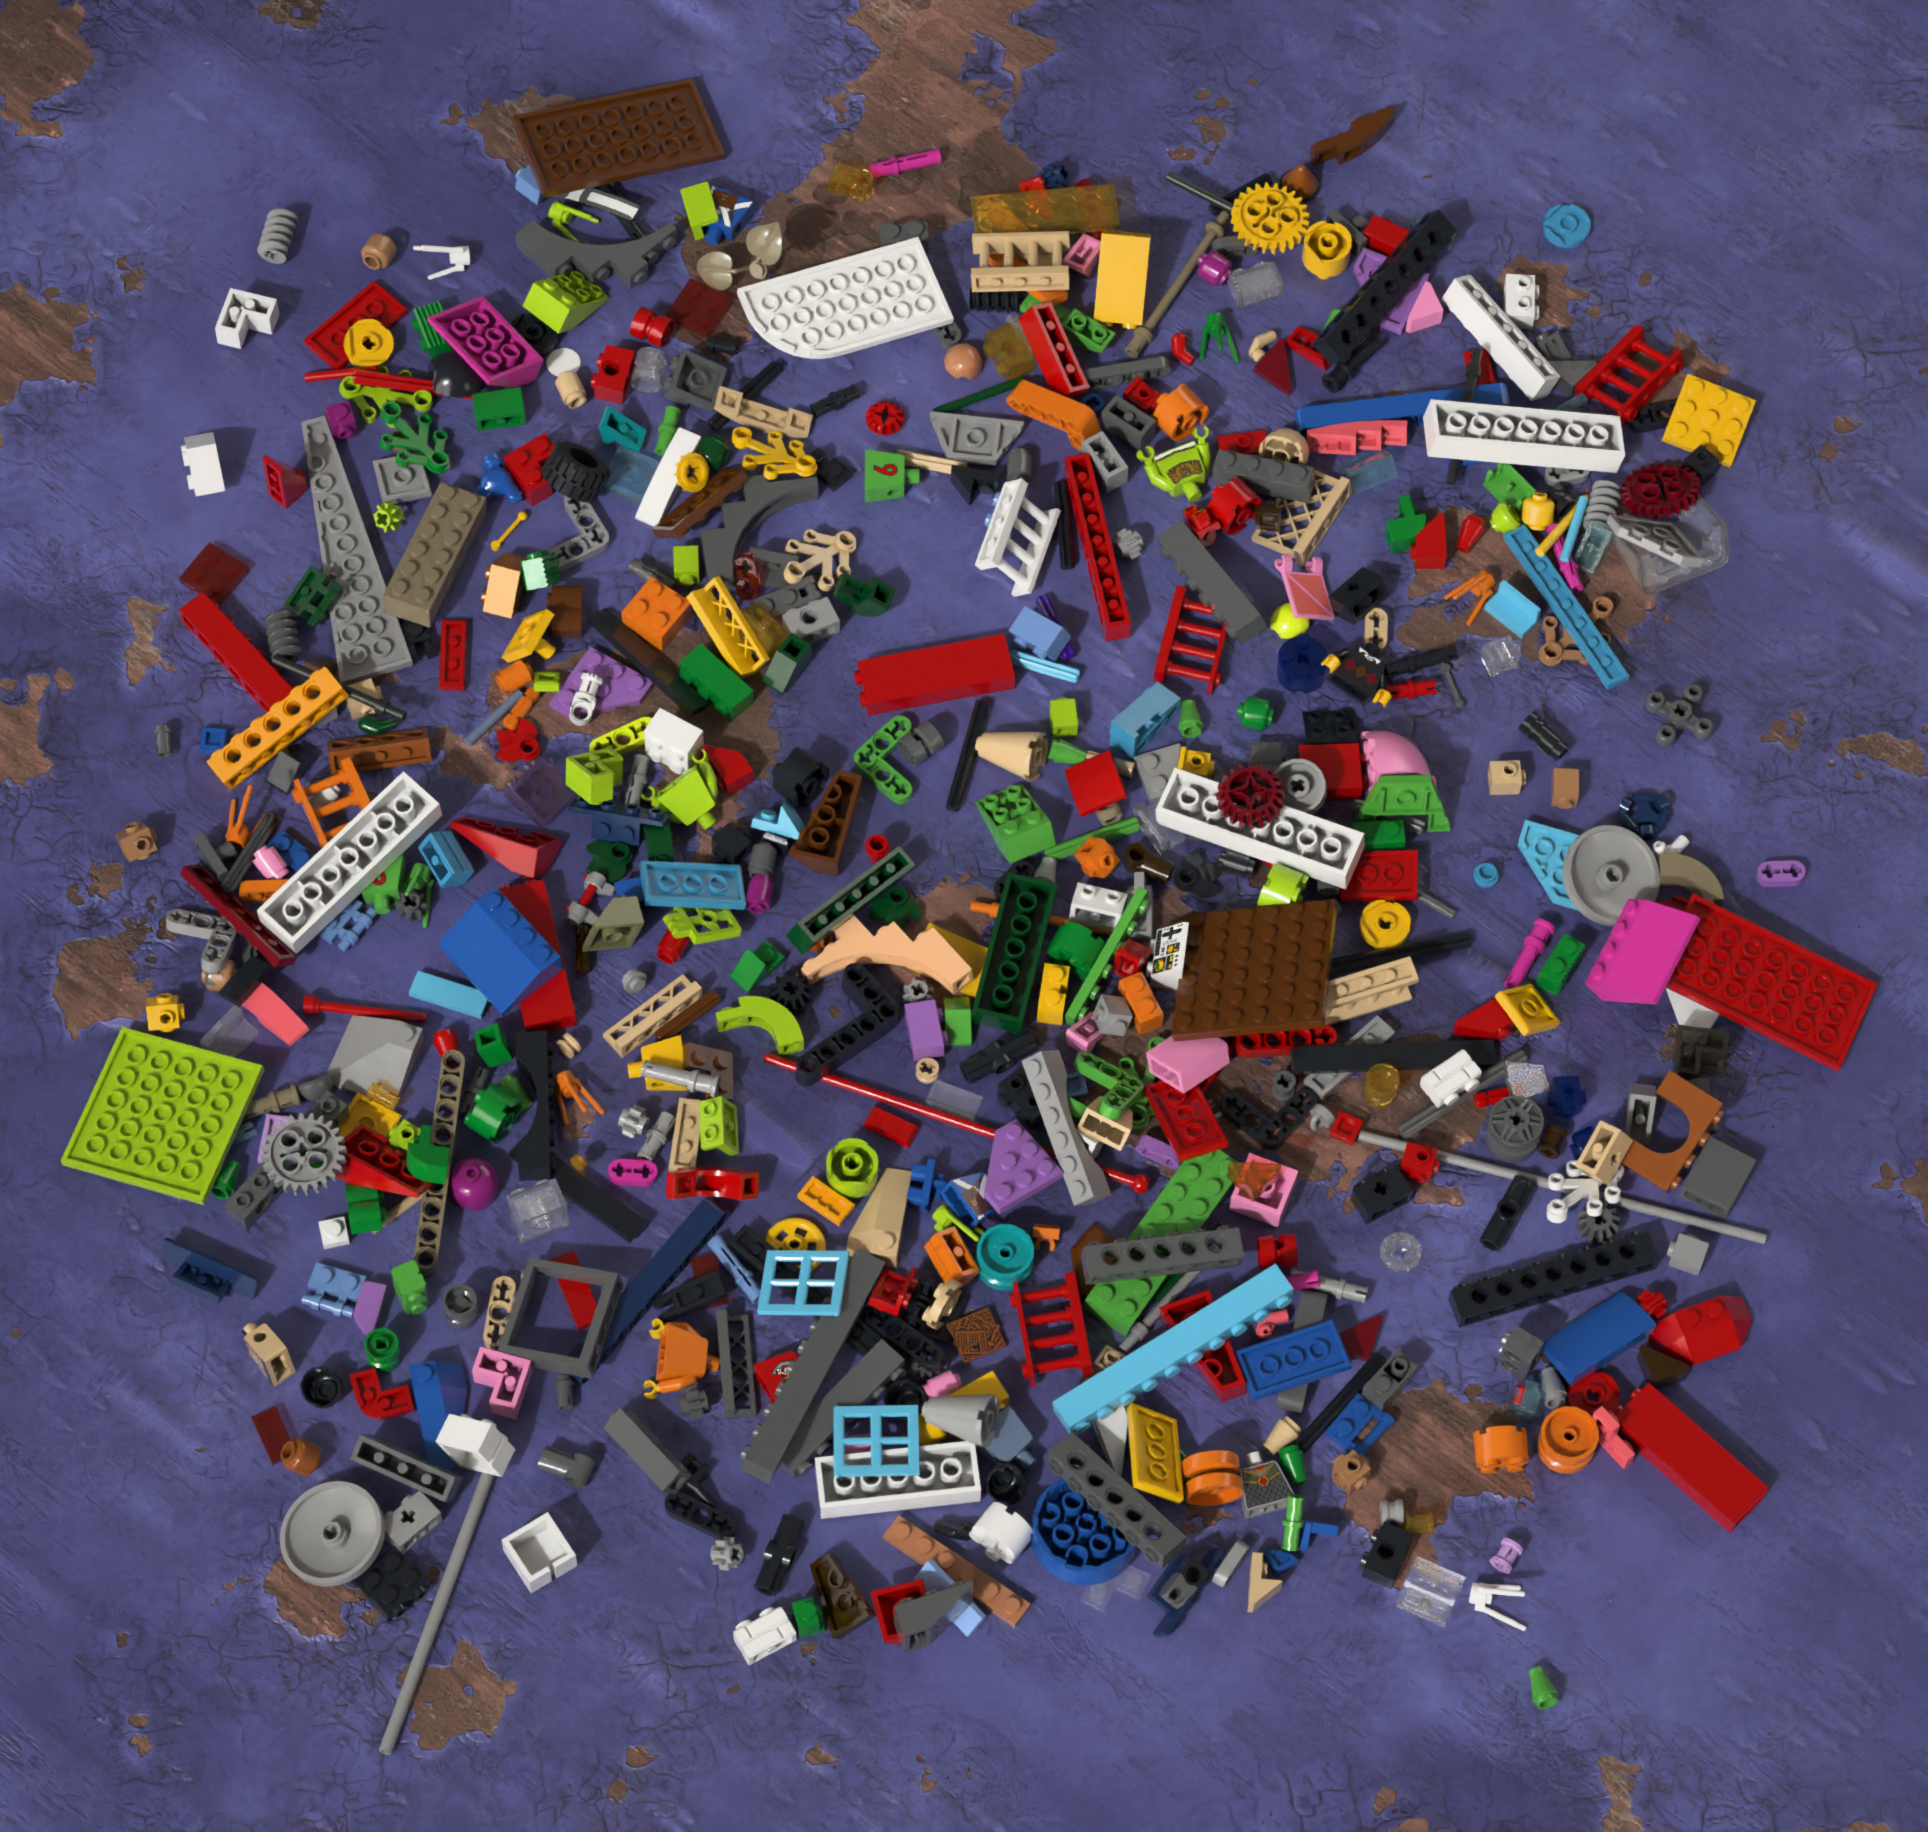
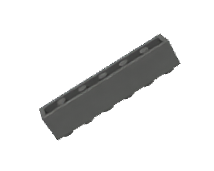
(1211, 582)
(857, 1388)

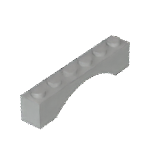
(1081, 1173)

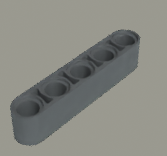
(1309, 1313)

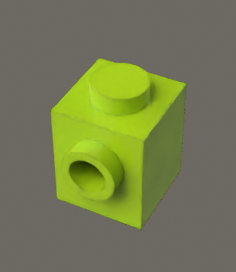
(401, 1135)

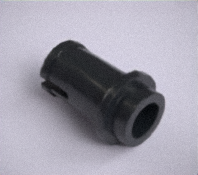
(721, 345)

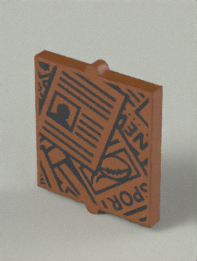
(976, 1335)

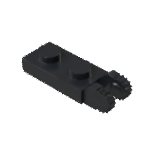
(415, 636)
(692, 1296)

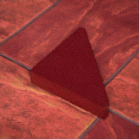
(1274, 368)
(1361, 1338)

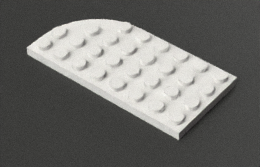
(848, 302)

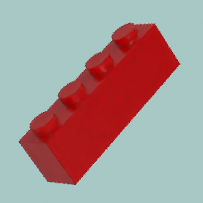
(1053, 351)

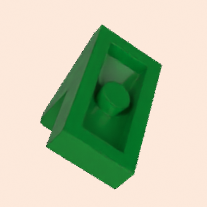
(756, 966)

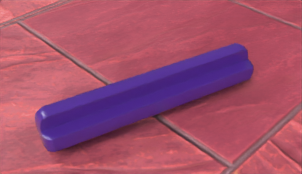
(1047, 610)

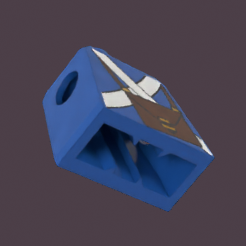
(733, 215)
(967, 1199)

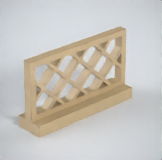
(1318, 526)

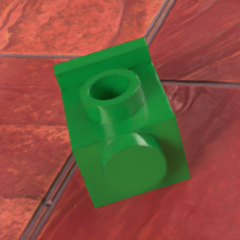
(807, 1617)

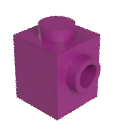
(341, 421)

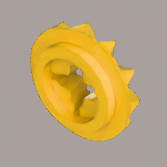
(700, 472)

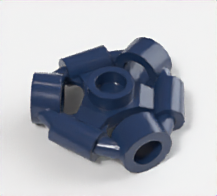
(1644, 814)

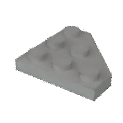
(1657, 537)

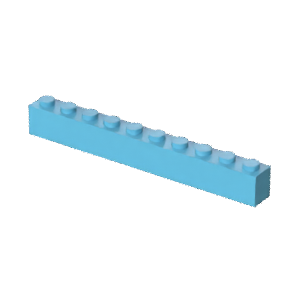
(1173, 1350)

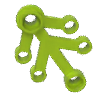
(382, 395)

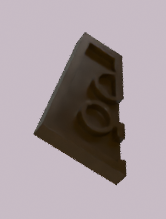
(840, 1597)

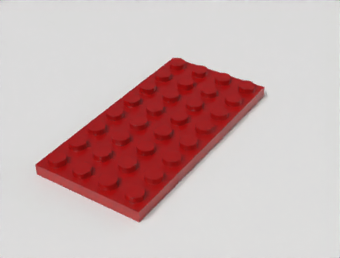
(1771, 984)

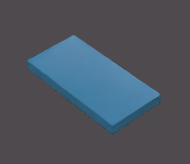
(692, 885)

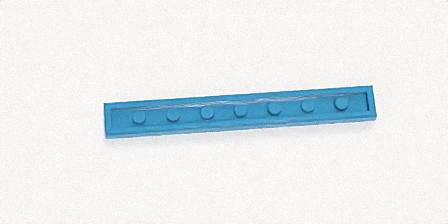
(1566, 608)

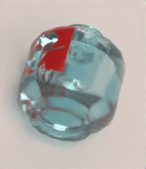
(1527, 1401)

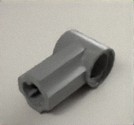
(573, 1468)

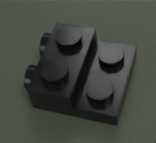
(392, 1584)

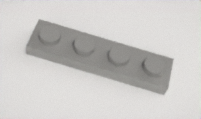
(1372, 1033)

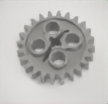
(303, 1132)

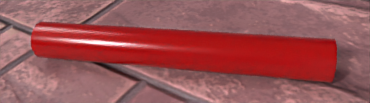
(335, 374)

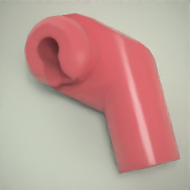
(1265, 1328)

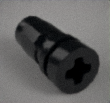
(1547, 739)

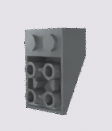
(927, 1617)

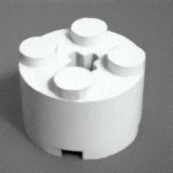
(1001, 1533)

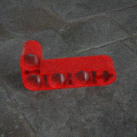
(1285, 1041)

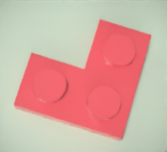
(1608, 1428)

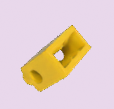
(665, 1052)

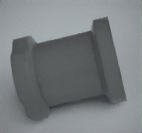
(1288, 1080)

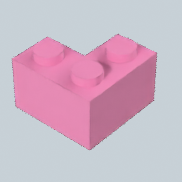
(507, 1375)

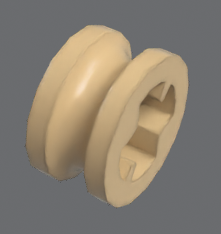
(568, 1045)
(925, 1077)

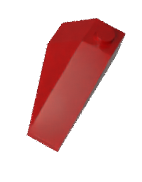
(377, 1165)

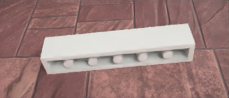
(1500, 337)

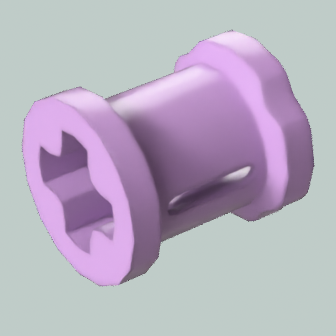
(1504, 1564)

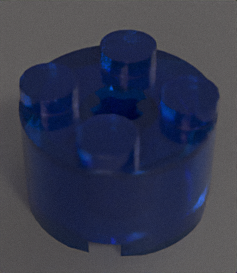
(1300, 664)

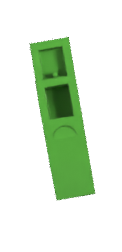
(1078, 327)

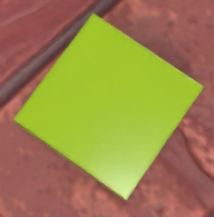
(546, 682)

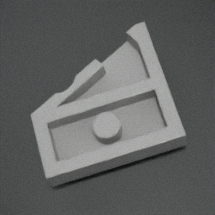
(1156, 769)

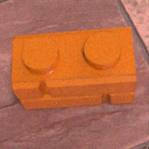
(1141, 1002)
(952, 1256)

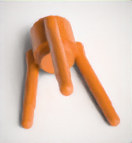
(1478, 585)
(238, 833)
(569, 1086)

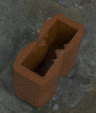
(567, 611)

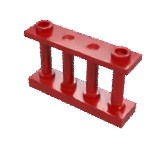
(1620, 357)
(1171, 645)
(1071, 1313)

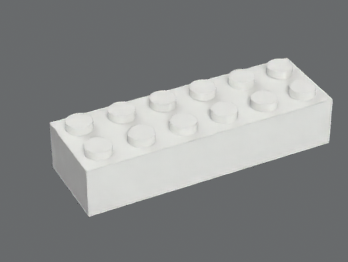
(945, 1478)

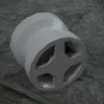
(1392, 1512)

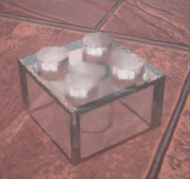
(537, 1210)

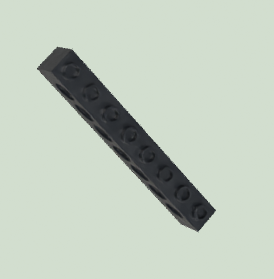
(1330, 341)
(1469, 1311)

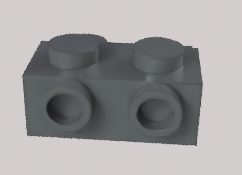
(693, 380)

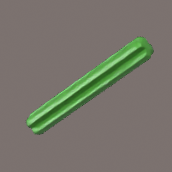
(1107, 833)

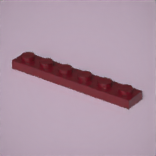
(238, 915)

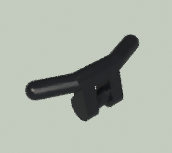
(701, 1473)

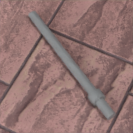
(1141, 1328)

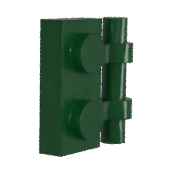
(308, 592)

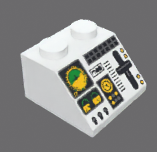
(1168, 956)

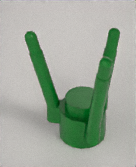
(1217, 328)

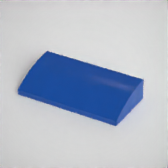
(1598, 1337)

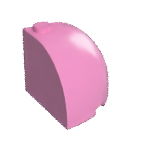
(1390, 755)

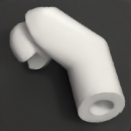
(1676, 847)

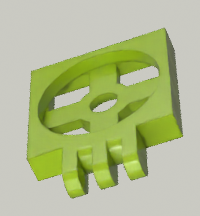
(683, 926)

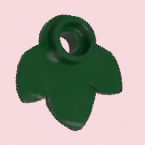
(605, 859)
(899, 912)

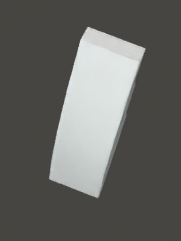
(663, 485)

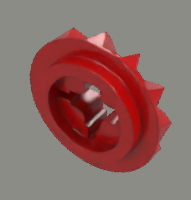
(893, 422)

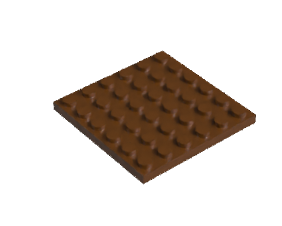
(1255, 970)

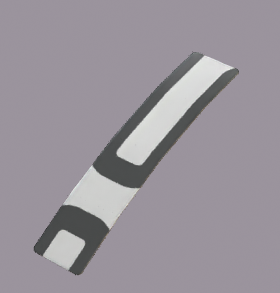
(603, 201)

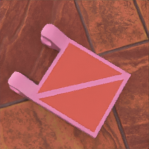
(1306, 590)

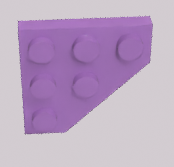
(1397, 318)
(619, 687)
(1017, 1168)

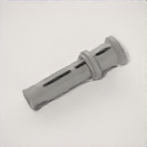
(692, 1080)

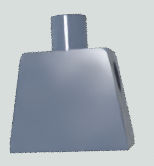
(1010, 1442)

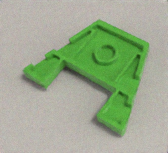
(1405, 797)

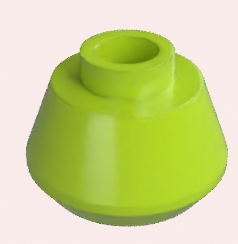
(1505, 518)

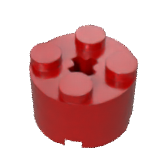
(1233, 505)

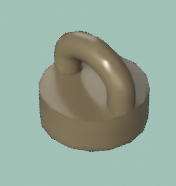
(1108, 813)

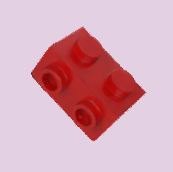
(893, 1291)

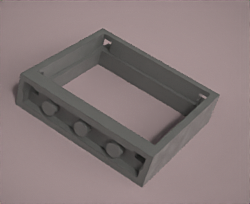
(591, 1352)

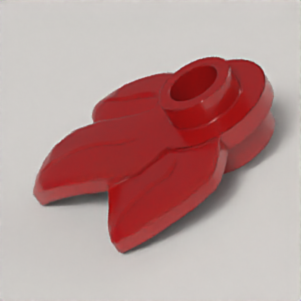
(515, 742)

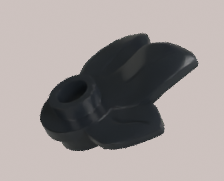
(1200, 875)

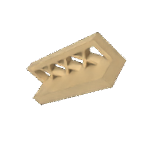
(654, 1020)

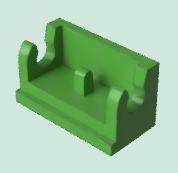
(1508, 486)

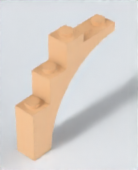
(891, 946)

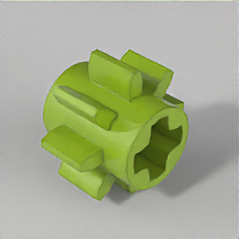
(388, 516)

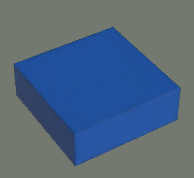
(213, 739)

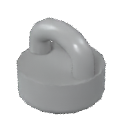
(1322, 1116)

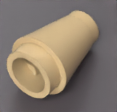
(1282, 1435)

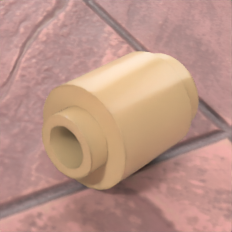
(571, 389)

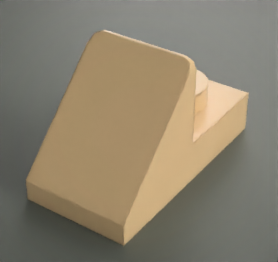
(1260, 1589)

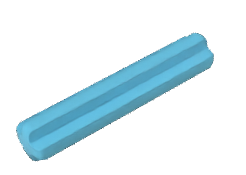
(1044, 666)

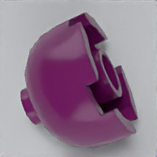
(473, 1184)

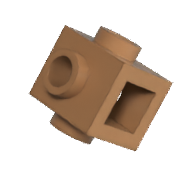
(137, 841)
(1352, 1479)

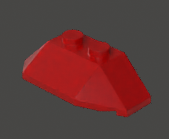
(1703, 1330)

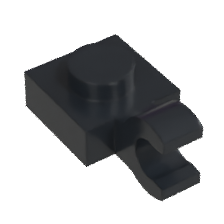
(831, 472)

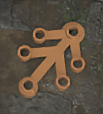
(1558, 648)

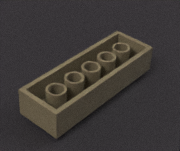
(434, 554)

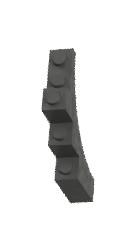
(625, 260)
(741, 518)

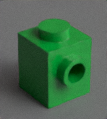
(493, 1045)

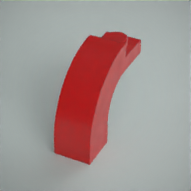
(712, 1181)

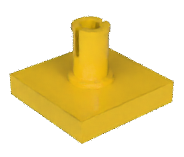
(529, 638)

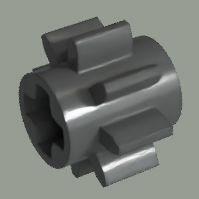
(411, 906)
(693, 1402)

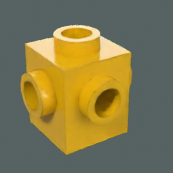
(164, 1012)

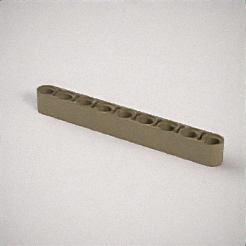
(444, 1126)

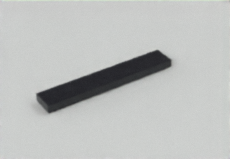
(648, 662)
(594, 1200)

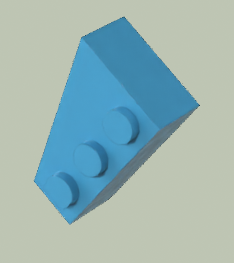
(1143, 720)

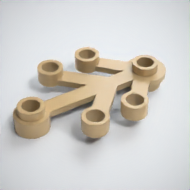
(841, 543)

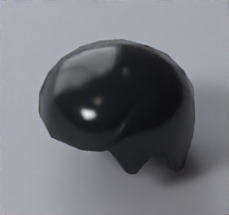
(321, 1387)
(905, 1393)
(1006, 1483)

